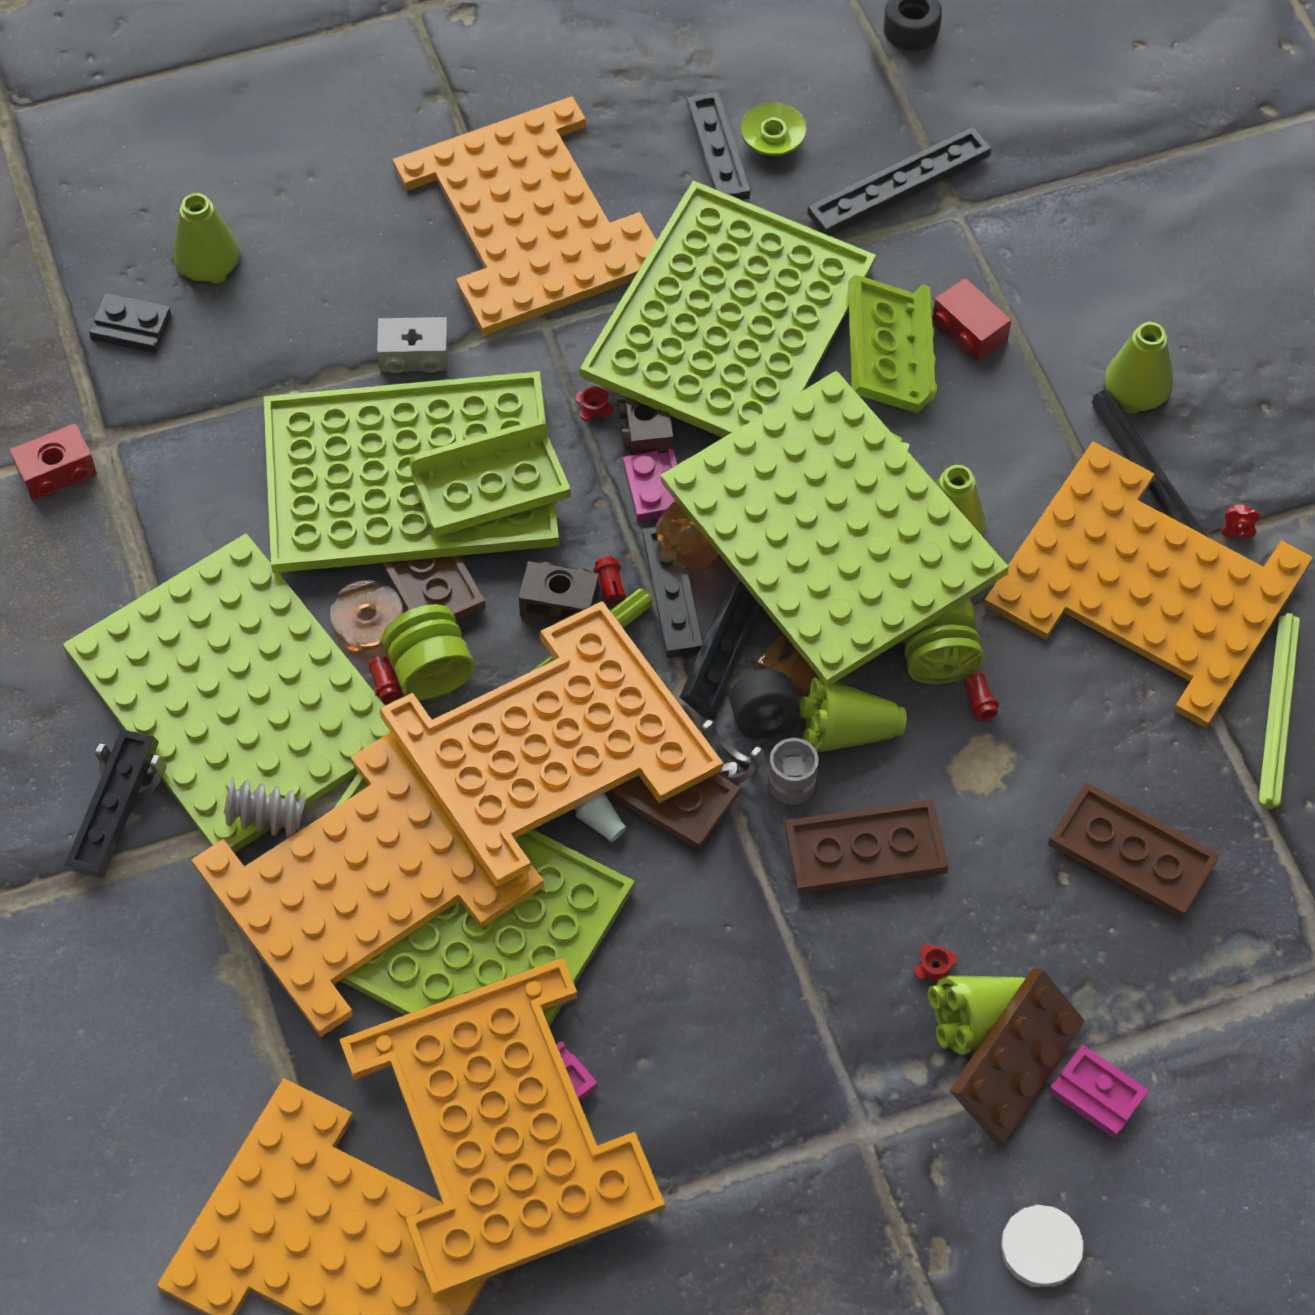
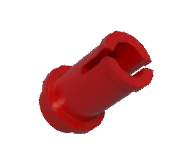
(610, 579)
(386, 684)
(983, 704)

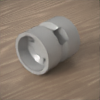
(793, 771)

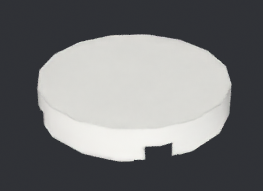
(1041, 1246)

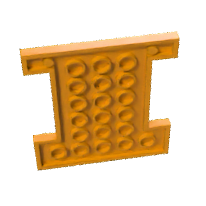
(528, 217)
(1145, 581)
(553, 740)
(355, 883)
(502, 1131)
(307, 1226)

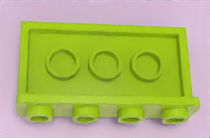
(892, 344)
(488, 477)

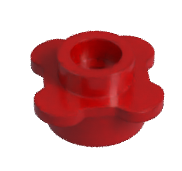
(590, 396)
(1240, 522)
(935, 954)

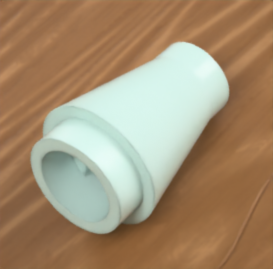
(602, 817)

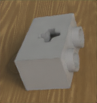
(413, 344)

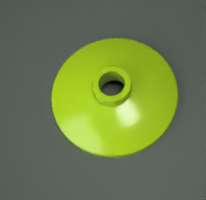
(773, 129)

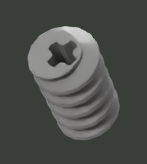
(263, 808)

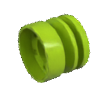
(945, 647)
(428, 652)

